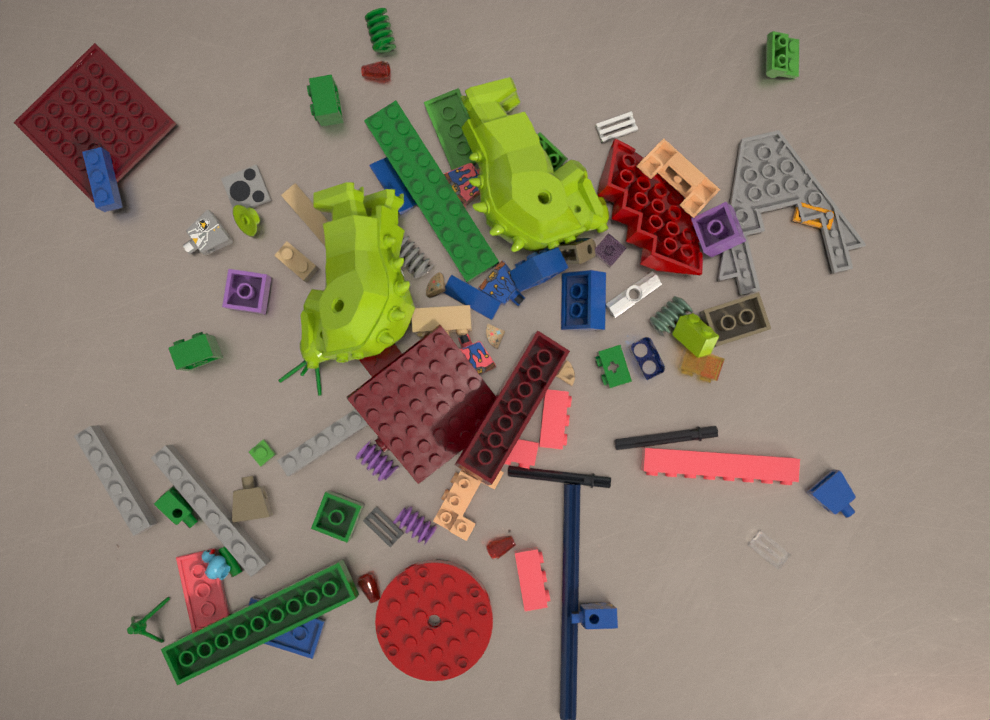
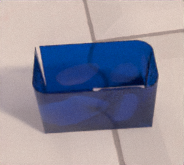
(651, 350)

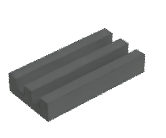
(378, 522)

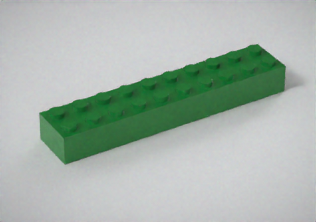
(431, 192)
(260, 622)

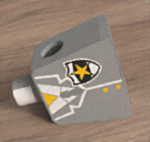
(206, 235)

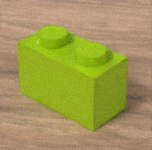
(695, 335)

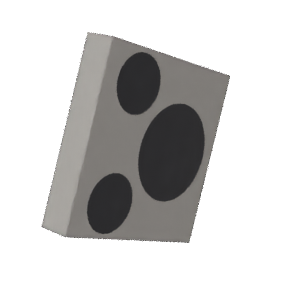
(246, 188)

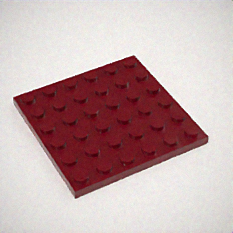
(90, 109)
(425, 403)

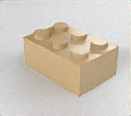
(451, 318)

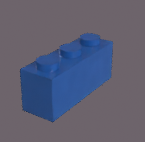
(102, 179)

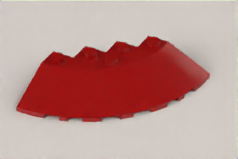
(651, 212)

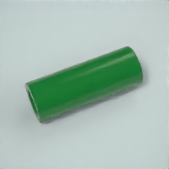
(231, 561)

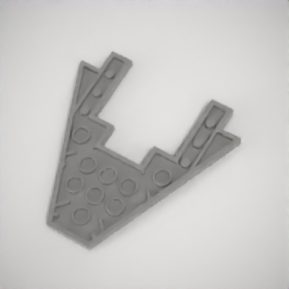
(771, 178)

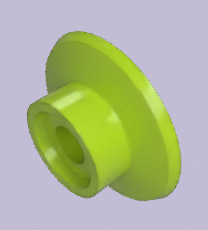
(246, 219)

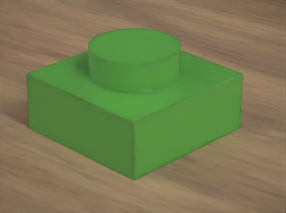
(262, 452)

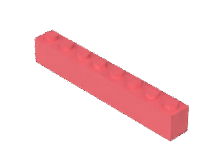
(720, 464)

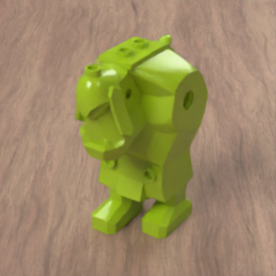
(516, 179)
(365, 293)

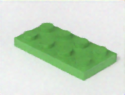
(447, 118)

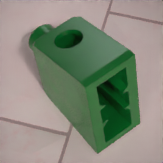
(169, 505)

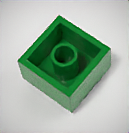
(325, 100)
(195, 351)
(337, 516)

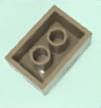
(737, 319)

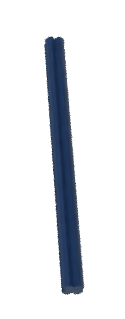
(570, 602)

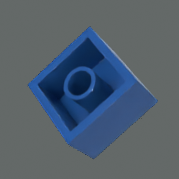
(538, 268)

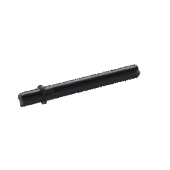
(666, 438)
(562, 477)

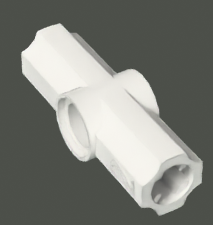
(642, 287)

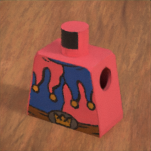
(460, 182)
(476, 354)

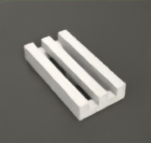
(631, 121)

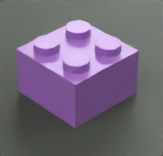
(718, 229)
(246, 291)

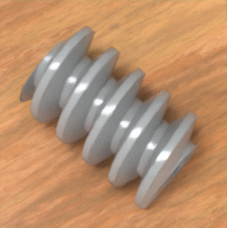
(414, 260)

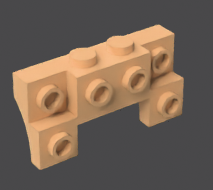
(681, 175)
(456, 502)

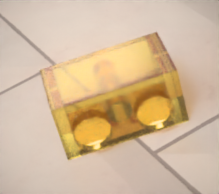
(706, 367)

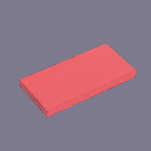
(203, 596)

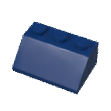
(583, 300)

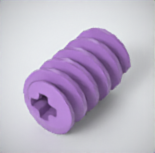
(376, 461)
(415, 524)

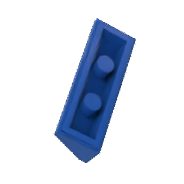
(389, 180)
(471, 296)

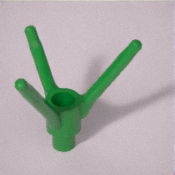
(317, 373)
(139, 626)

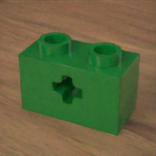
(617, 357)

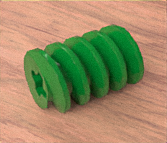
(378, 30)

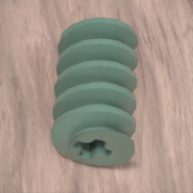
(669, 315)

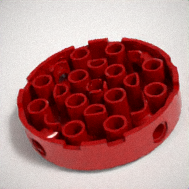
(428, 648)

